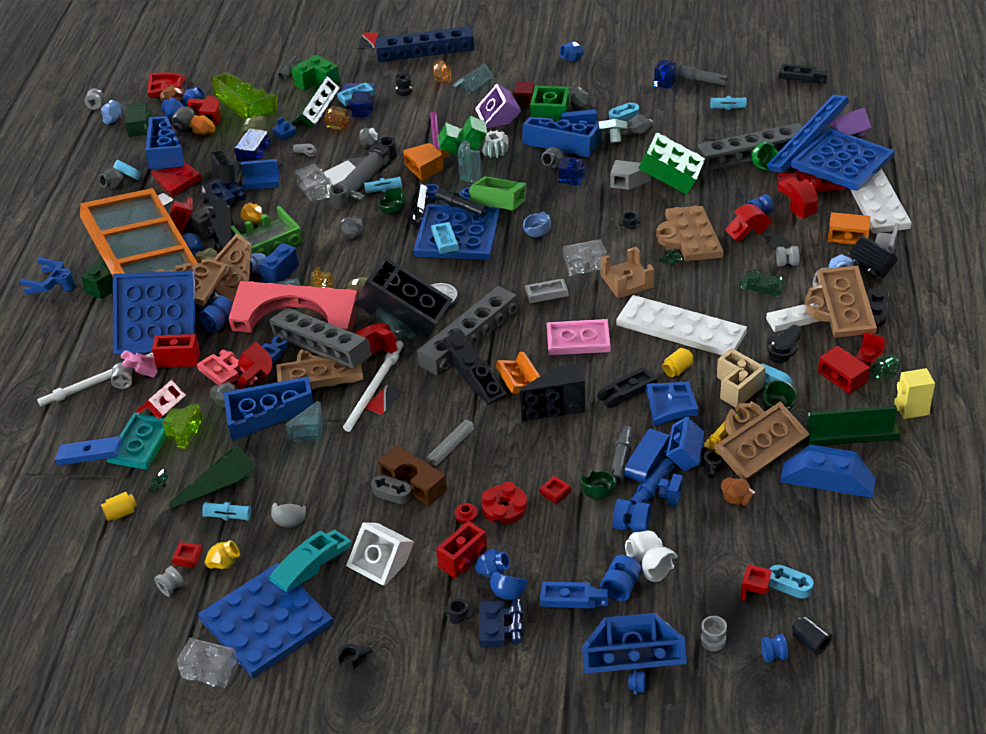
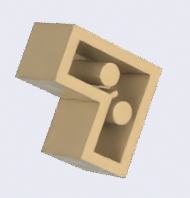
(739, 377)

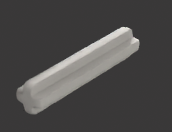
(450, 443)

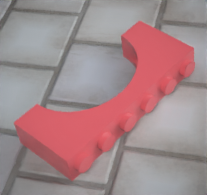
(257, 300)

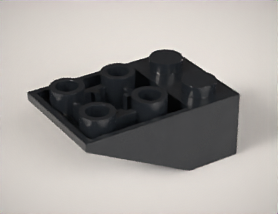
(554, 394)

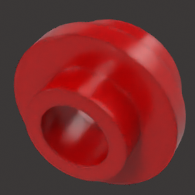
(466, 512)

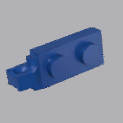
(572, 595)

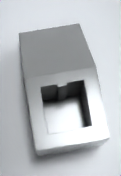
(627, 175)

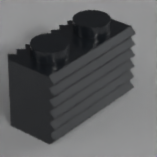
(872, 257)

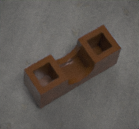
(426, 481)

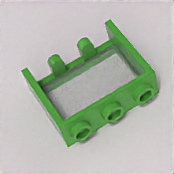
(271, 234)

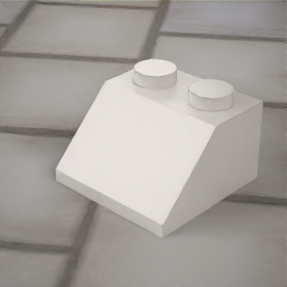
(379, 552)

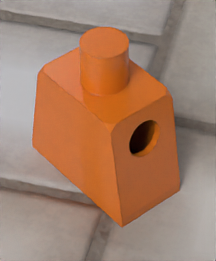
(424, 160)

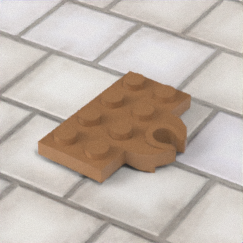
(690, 232)
(841, 302)
(319, 369)
(759, 437)

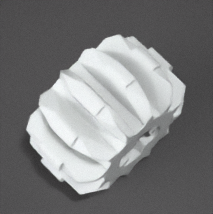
(494, 144)

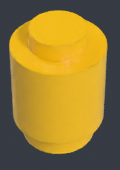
(678, 362)
(119, 506)

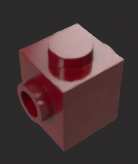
(523, 93)

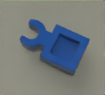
(275, 348)

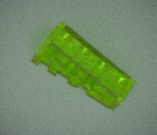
(243, 97)

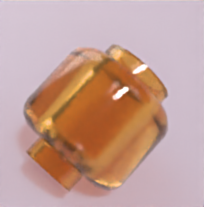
(336, 118)

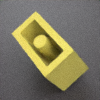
(914, 393)

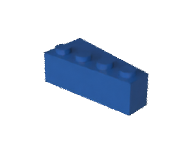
(569, 137)
(162, 145)
(265, 405)

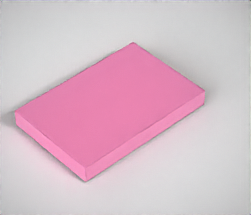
(578, 337)

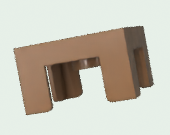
(628, 276)

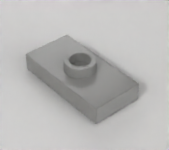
(546, 290)

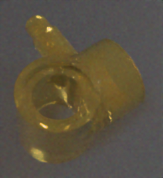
(321, 279)

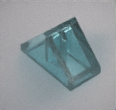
(307, 424)

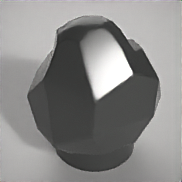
(579, 98)
(640, 125)
(368, 137)
(552, 157)
(112, 179)
(351, 227)
(217, 393)

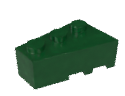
(98, 280)

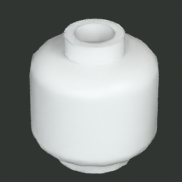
(640, 543)

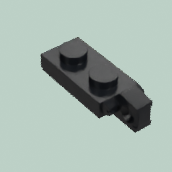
(802, 73)
(417, 206)
(878, 302)

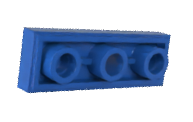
(88, 450)

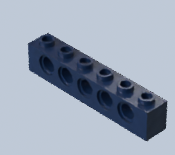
(424, 44)

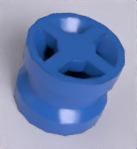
(774, 648)

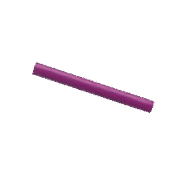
(435, 131)

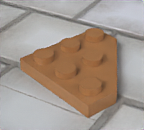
(238, 258)
(207, 276)

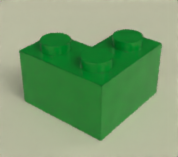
(313, 72)
(472, 131)

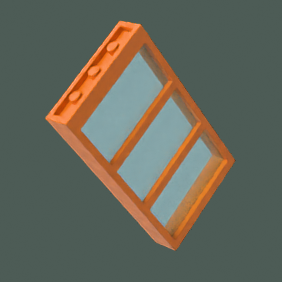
(135, 233)

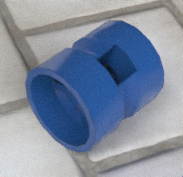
(216, 314)
(637, 522)
(621, 577)

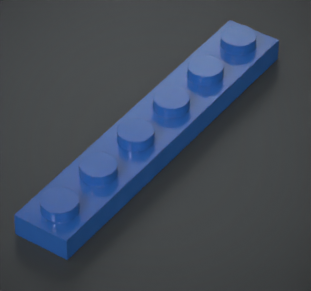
(808, 133)

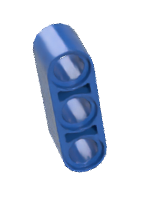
(647, 455)

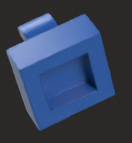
(284, 129)
(671, 489)

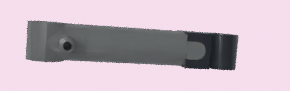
(378, 157)

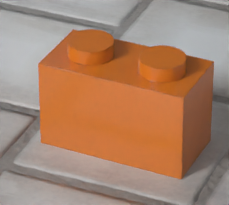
(848, 228)

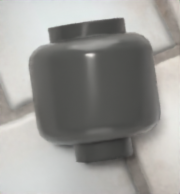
(182, 119)

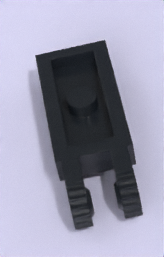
(626, 387)

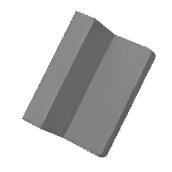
(888, 240)

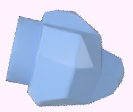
(841, 261)

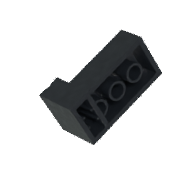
(403, 297)

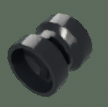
(403, 84)

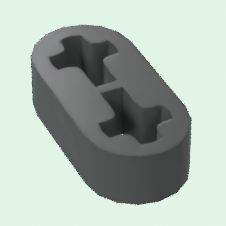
(394, 489)

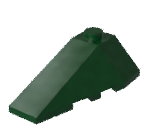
(225, 471)

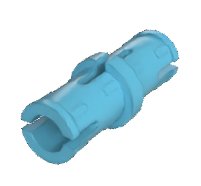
(716, 102)
(382, 185)
(226, 511)

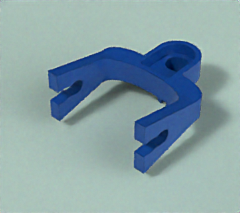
(59, 276)

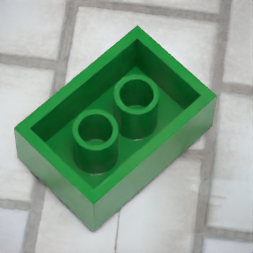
(671, 163)

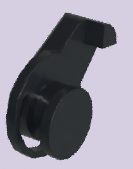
(784, 344)

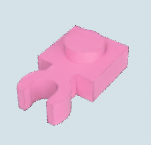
(143, 364)

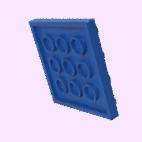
(842, 159)
(473, 233)
(151, 307)
(265, 622)

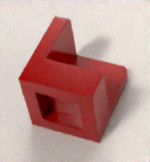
(756, 580)

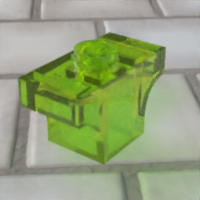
(182, 424)

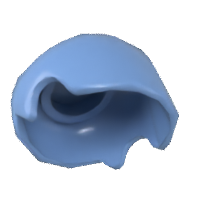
(537, 225)

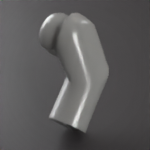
(307, 149)

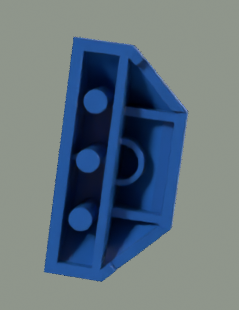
(829, 470)
(633, 644)

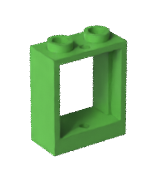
(498, 193)

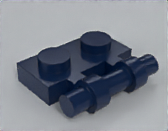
(228, 191)
(492, 623)

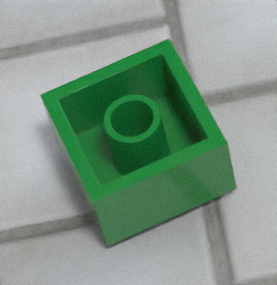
(550, 102)

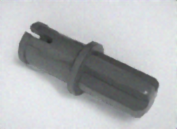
(286, 71)

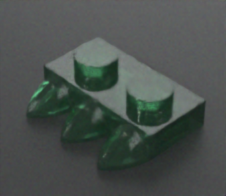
(763, 283)

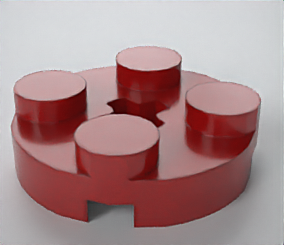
(504, 493)

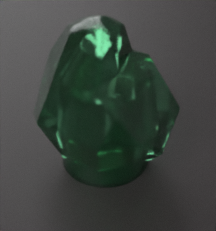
(885, 366)

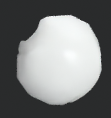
(657, 563)

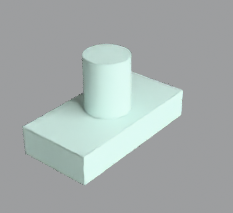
(614, 127)

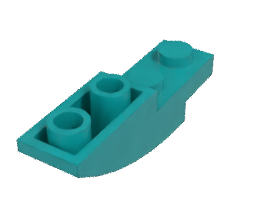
(307, 559)

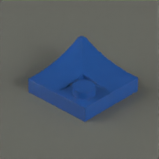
(670, 401)

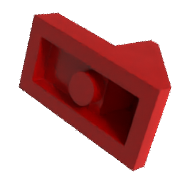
(871, 348)

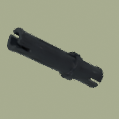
(453, 199)

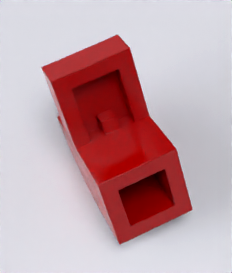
(208, 107)
(802, 194)
(748, 218)
(379, 338)
(256, 364)

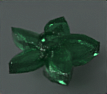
(672, 256)
(159, 480)

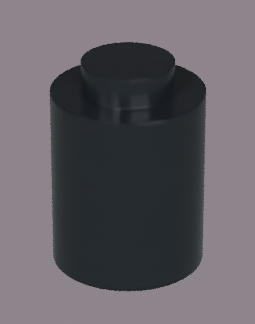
(811, 635)

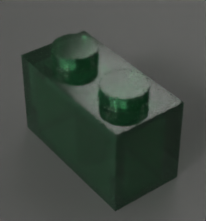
(137, 119)

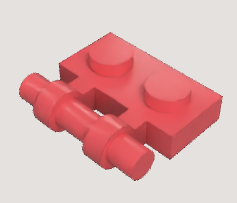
(218, 367)

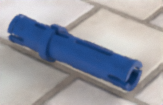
(647, 490)

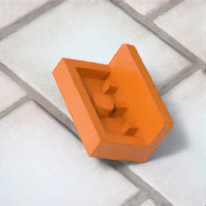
(517, 373)

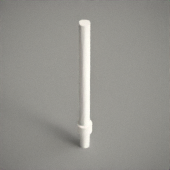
(390, 359)
(60, 394)

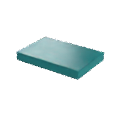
(141, 441)

